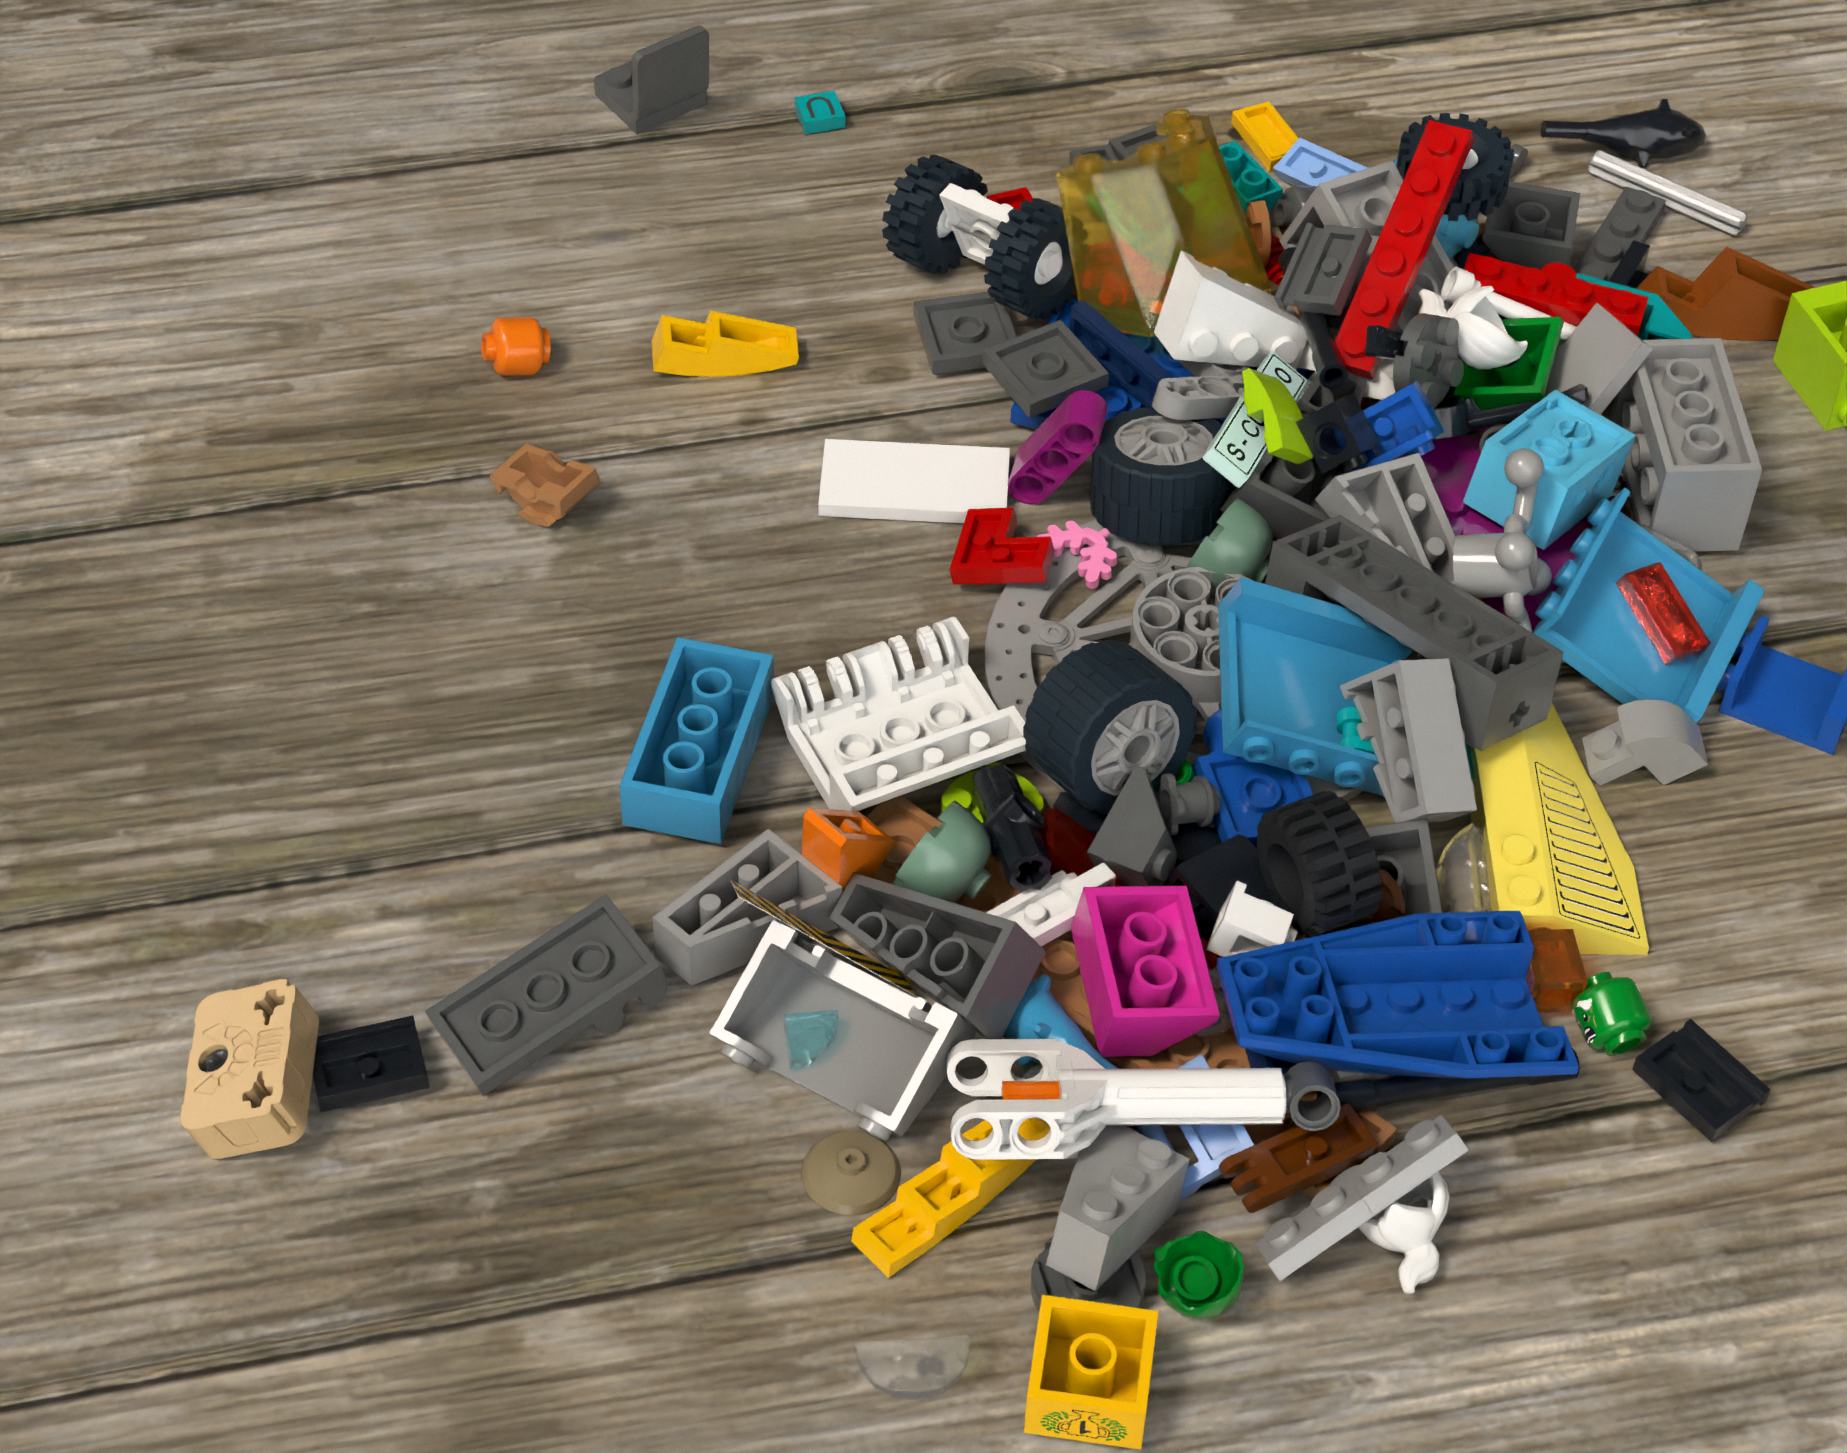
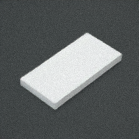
(911, 480)

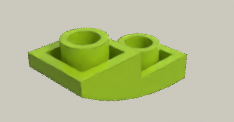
(1273, 403)

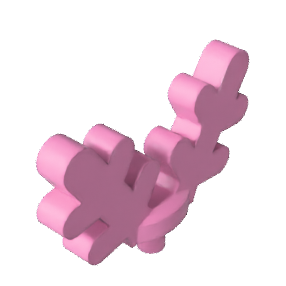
(1095, 559)

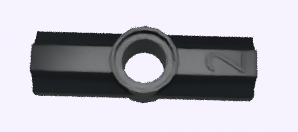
(1012, 827)

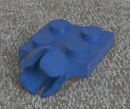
(1244, 786)

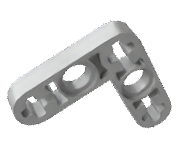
(1200, 397)

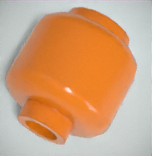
(516, 346)

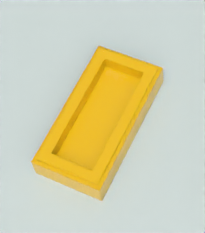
(1264, 132)

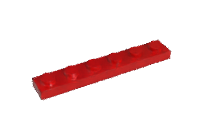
(1403, 241)

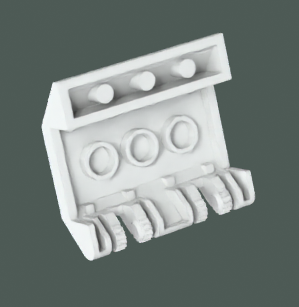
(895, 724)

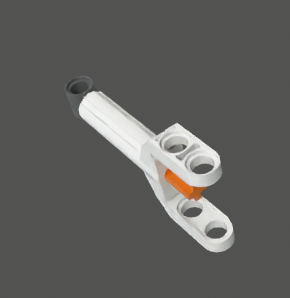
(1084, 1097)

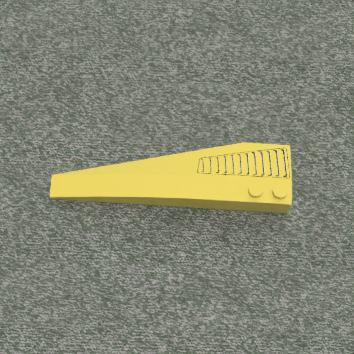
(1554, 842)

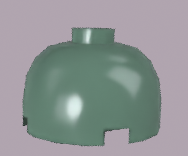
(1236, 545)
(949, 858)

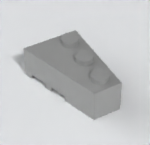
(717, 931)
(1114, 1203)

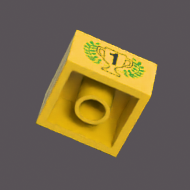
(1091, 1372)

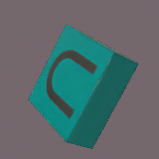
(819, 112)

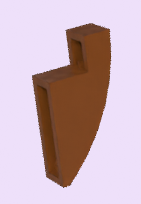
(1729, 298)

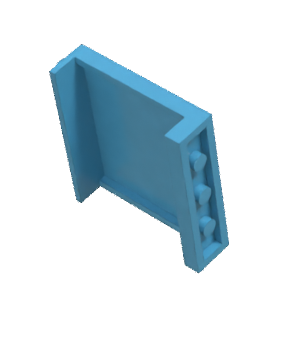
(1605, 638)
(1283, 680)

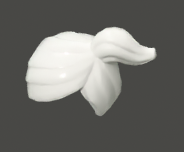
(1481, 335)
(1409, 1229)

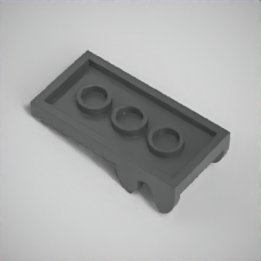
(549, 994)

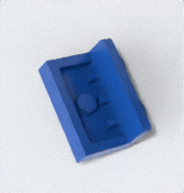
(1401, 424)

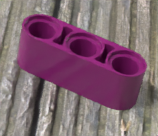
(1057, 447)

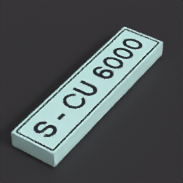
(1241, 437)

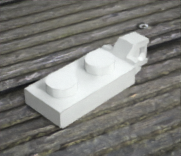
(1051, 909)

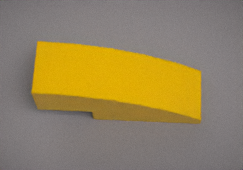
(722, 346)

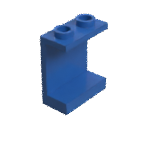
(1784, 693)

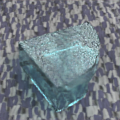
(808, 1036)

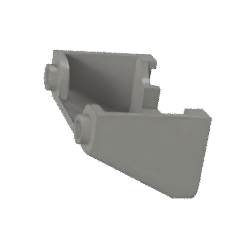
(886, 1043)

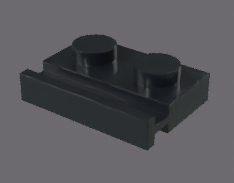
(368, 1064)
(1701, 1080)

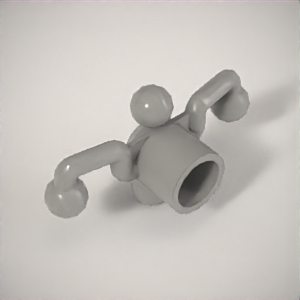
(1506, 561)

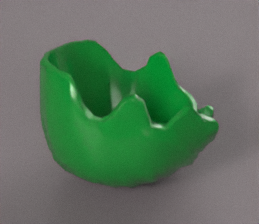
(1199, 1274)

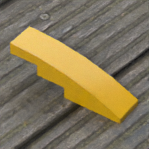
(939, 1200)

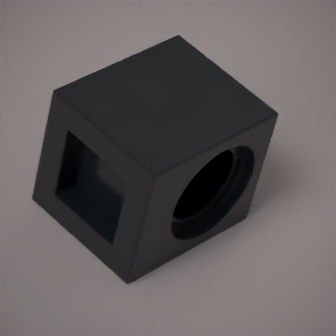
(1319, 435)

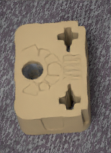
(250, 1069)

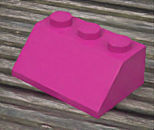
(1142, 968)

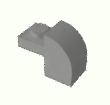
(1646, 735)

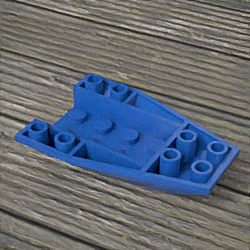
(1399, 999)

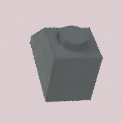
(1135, 836)

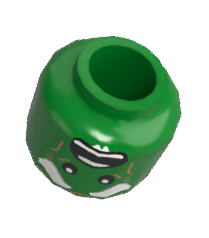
(1612, 1014)

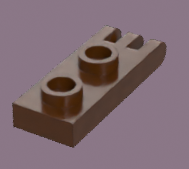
(1298, 1160)

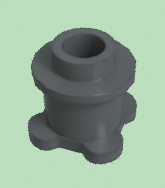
(1187, 801)

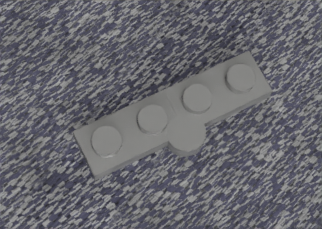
(1360, 1195)

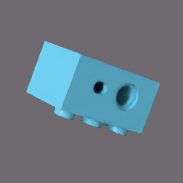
(1580, 463)

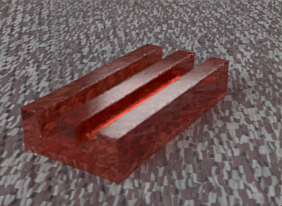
(1659, 611)

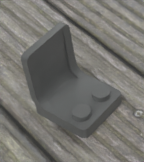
(659, 81)

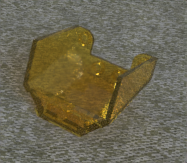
(1140, 212)

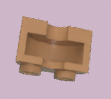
(544, 484)

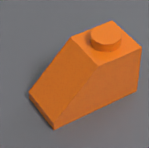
(843, 843)

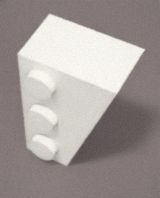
(1224, 320)

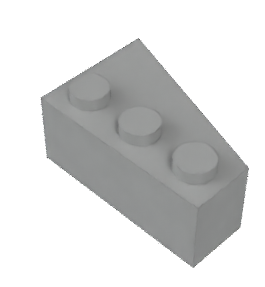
(1398, 507)
(1417, 738)

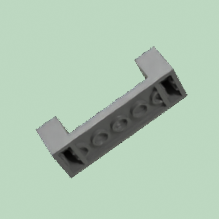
(1498, 666)

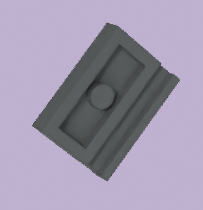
(1323, 268)

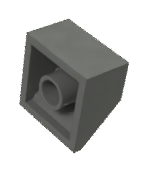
(1533, 225)

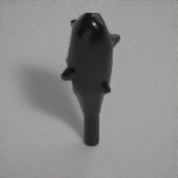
(1638, 135)

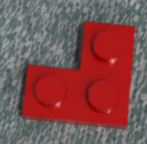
(991, 554)

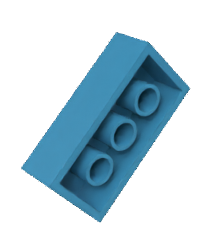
(697, 740)

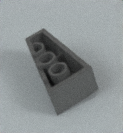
(1288, 490)
(946, 950)

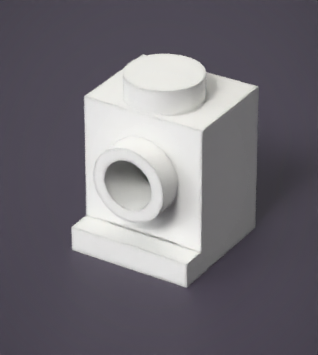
(1249, 924)

